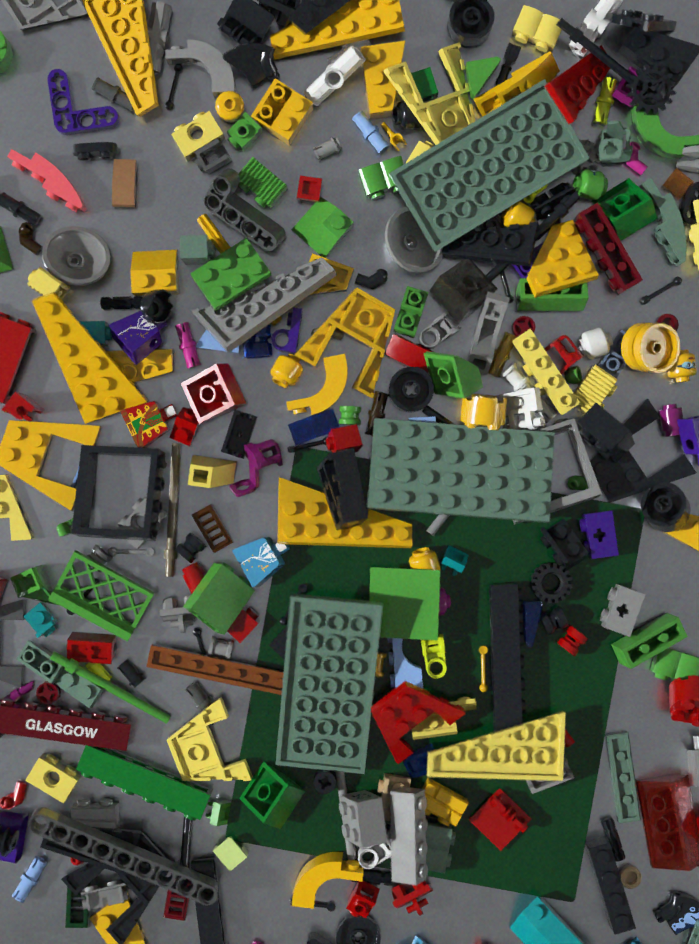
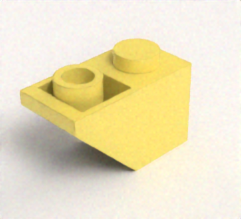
(211, 472)

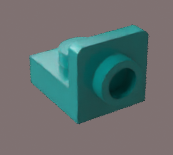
(41, 620)

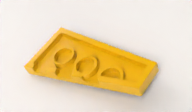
(155, 364)
(107, 915)

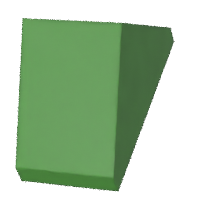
(478, 74)

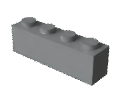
(408, 835)

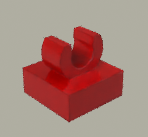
(309, 188)

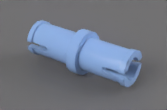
(371, 132)
(29, 879)

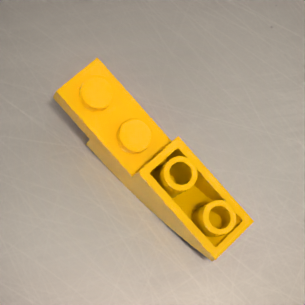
(521, 80)

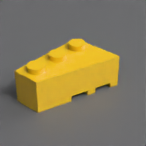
(378, 87)

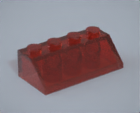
(669, 821)

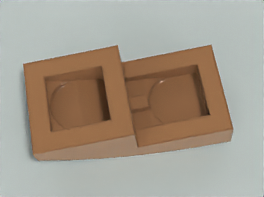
(124, 183)

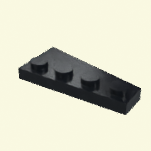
(313, 12)
(497, 245)
(129, 836)

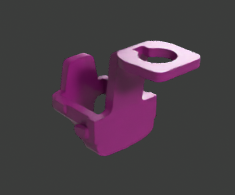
(257, 461)

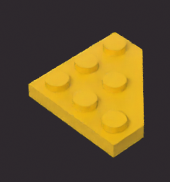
(561, 262)

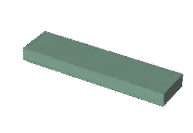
(623, 777)

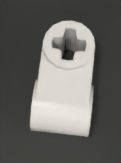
(381, 853)

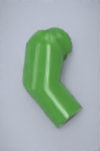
(577, 483)

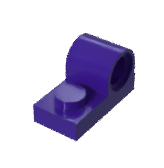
(294, 321)

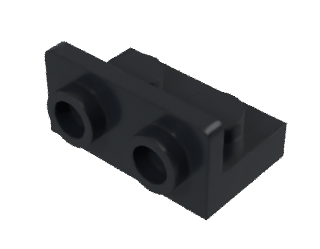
(565, 544)

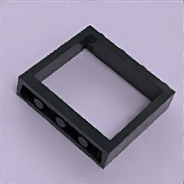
(85, 486)

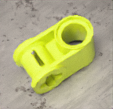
(434, 654)

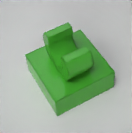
(219, 813)

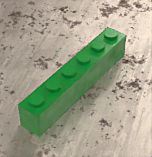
(145, 781)

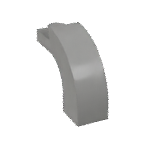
(207, 57)
(487, 331)

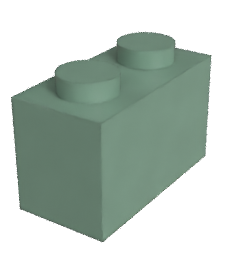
(196, 249)

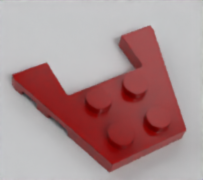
(404, 710)

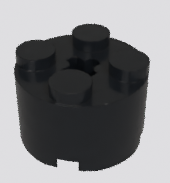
(466, 32)
(409, 376)
(660, 496)

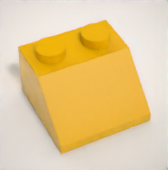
(154, 271)

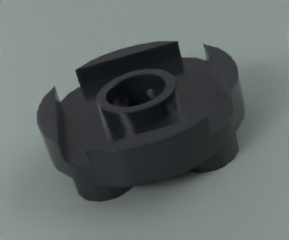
(352, 925)

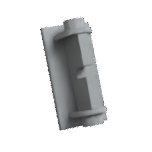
(95, 896)

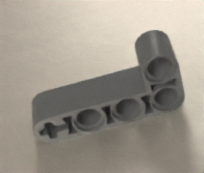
(265, 232)

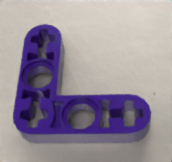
(75, 117)

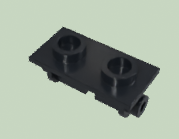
(544, 205)

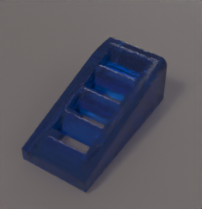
(531, 617)

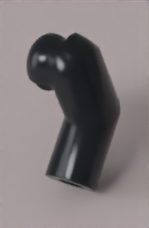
(374, 281)

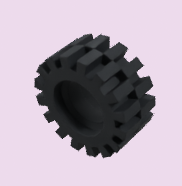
(551, 596)

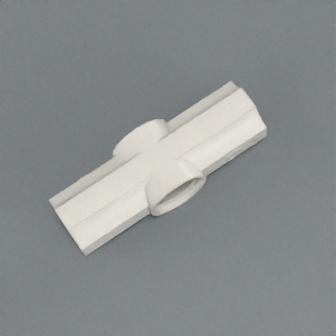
(596, 23)
(344, 66)

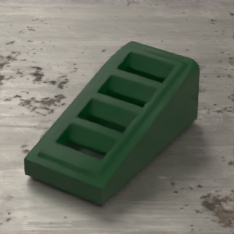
(69, 913)

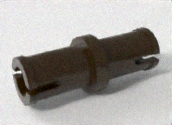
(377, 410)

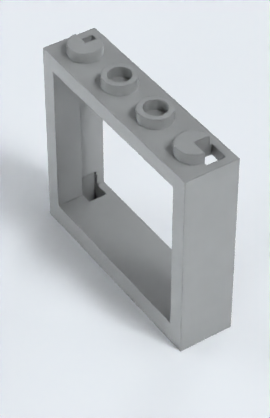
(594, 491)

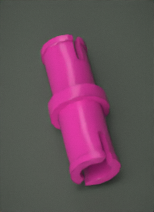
(187, 345)

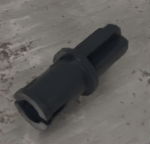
(19, 209)

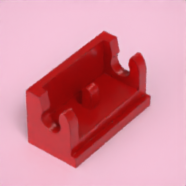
(20, 405)
(91, 647)

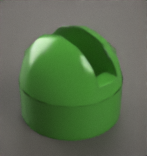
(573, 375)

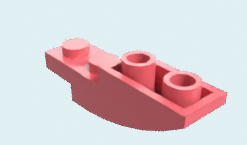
(55, 182)

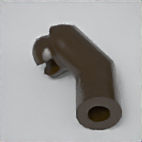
(26, 238)

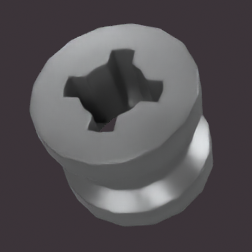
(99, 555)

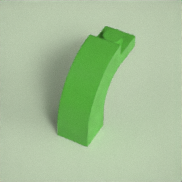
(656, 138)

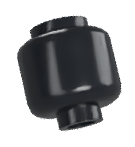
(404, 117)

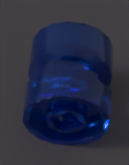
(261, 348)

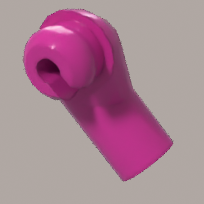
(634, 162)

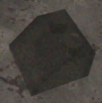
(462, 289)

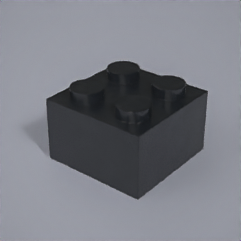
(606, 433)

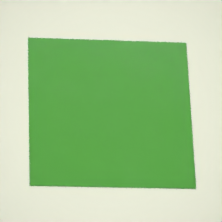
(408, 602)

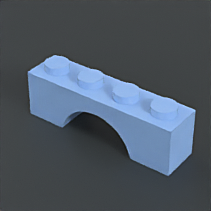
(403, 668)

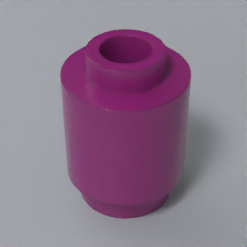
(669, 419)

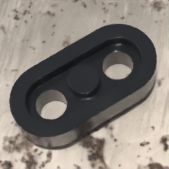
(85, 151)
(687, 204)

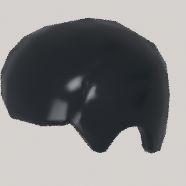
(156, 306)

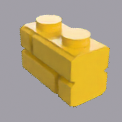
(444, 803)

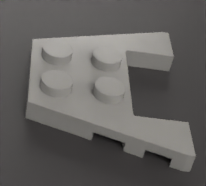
(40, 12)

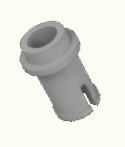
(327, 148)

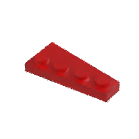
(576, 85)

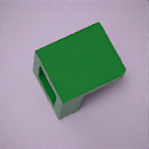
(425, 83)

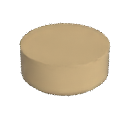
(630, 876)

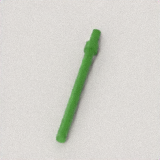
(72, 667)

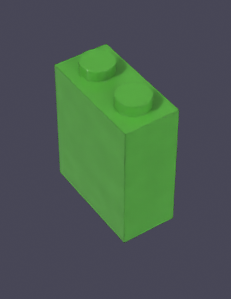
(219, 597)

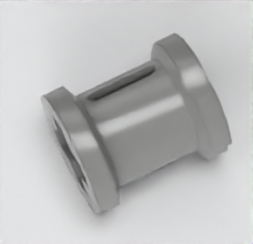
(221, 647)

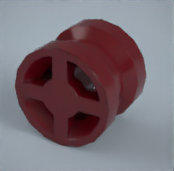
(525, 323)
(44, 693)

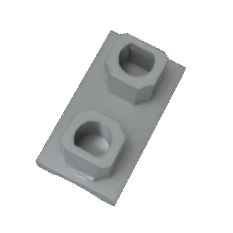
(181, 615)

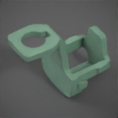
(614, 148)

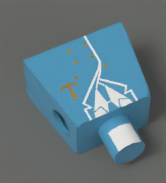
(260, 559)

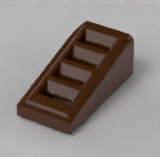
(201, 525)

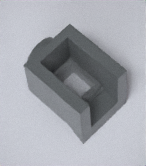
(212, 156)

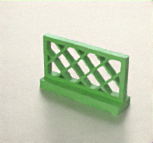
(92, 611)

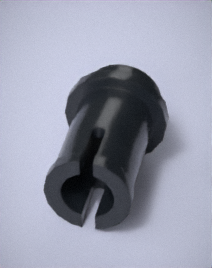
(131, 673)

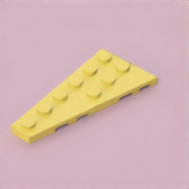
(518, 752)

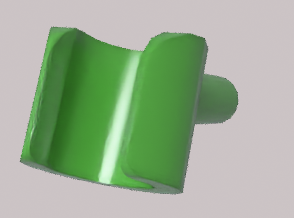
(63, 528)

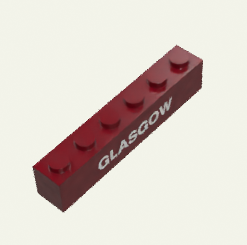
(64, 726)

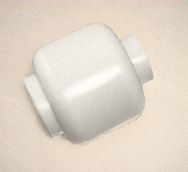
(595, 343)

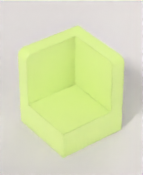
(230, 853)

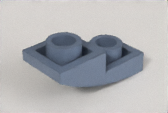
(614, 362)

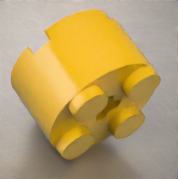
(483, 410)

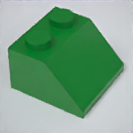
(627, 208)
(271, 795)

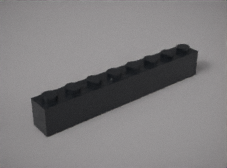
(505, 655)

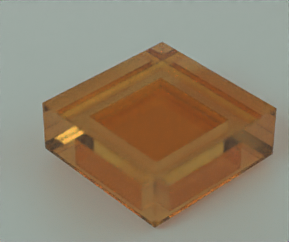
(677, 184)

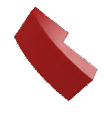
(407, 352)

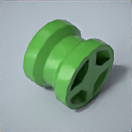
(350, 415)

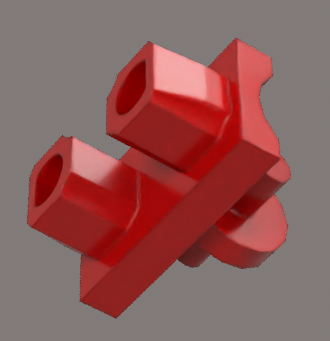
(402, 898)

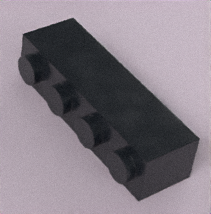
(610, 885)

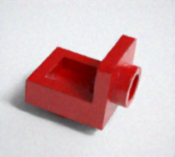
(184, 426)

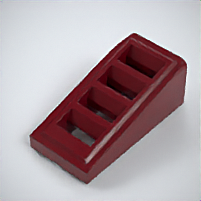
(174, 913)

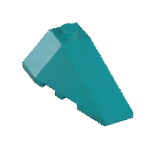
(542, 925)

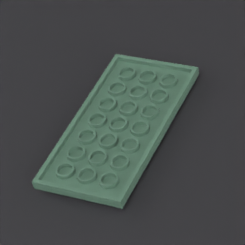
(488, 166)
(461, 470)
(328, 683)

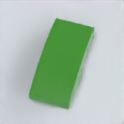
(410, 311)

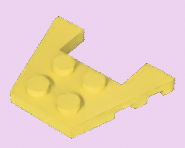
(10, 509)
(197, 752)

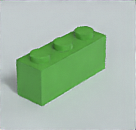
(564, 300)
(649, 640)

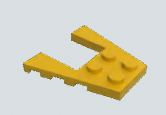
(362, 319)
(26, 447)

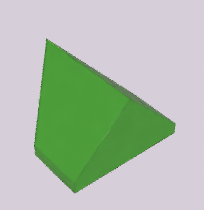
(33, 584)

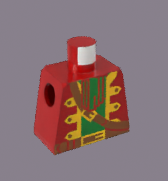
(148, 422)

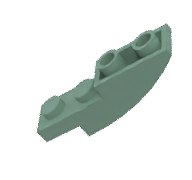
(671, 230)
(39, 661)

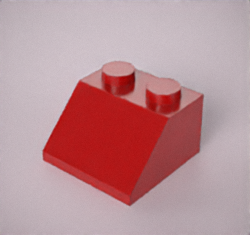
(213, 392)

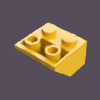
(282, 111)

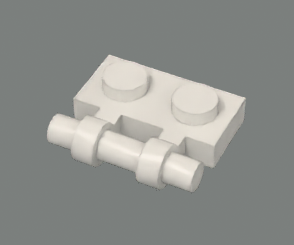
(526, 403)

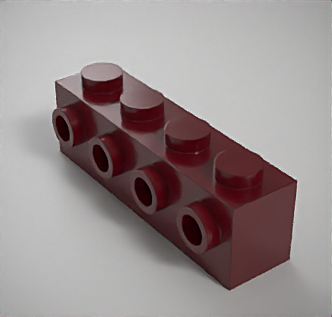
(608, 249)

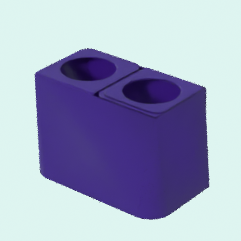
(15, 821)

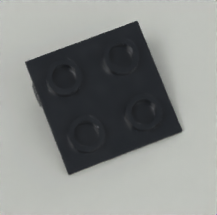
(246, 21)

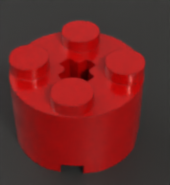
(685, 700)

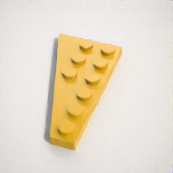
(351, 23)
(126, 40)
(89, 370)

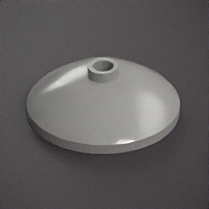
(76, 246)
(417, 256)

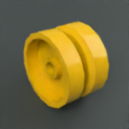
(650, 347)

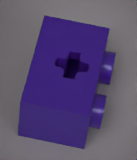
(604, 523)

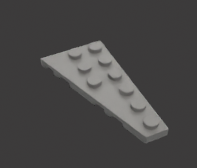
(263, 304)

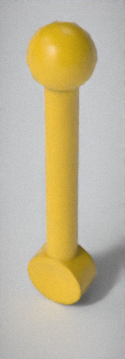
(483, 650)

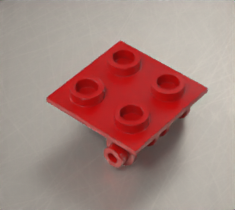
(500, 819)

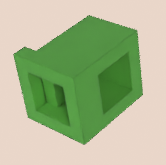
(247, 139)

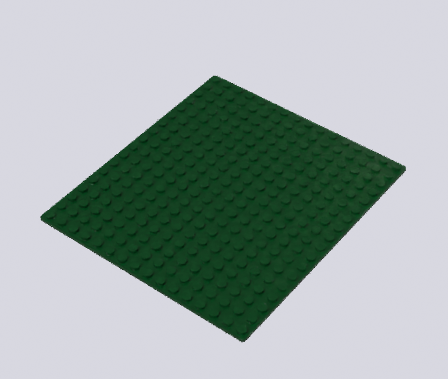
(551, 850)

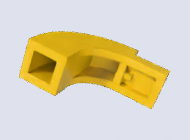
(332, 390)
(319, 870)

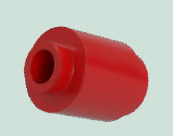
(193, 575)

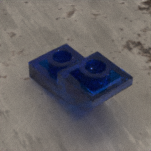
(313, 426)

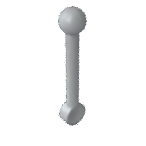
(113, 551)

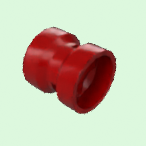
(568, 644)

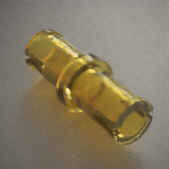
(502, 354)

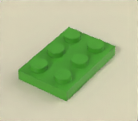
(230, 274)

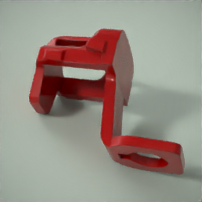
(569, 358)

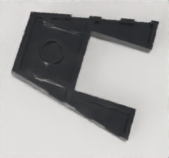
(625, 476)
(145, 890)

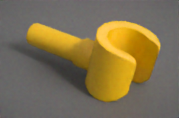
(394, 138)

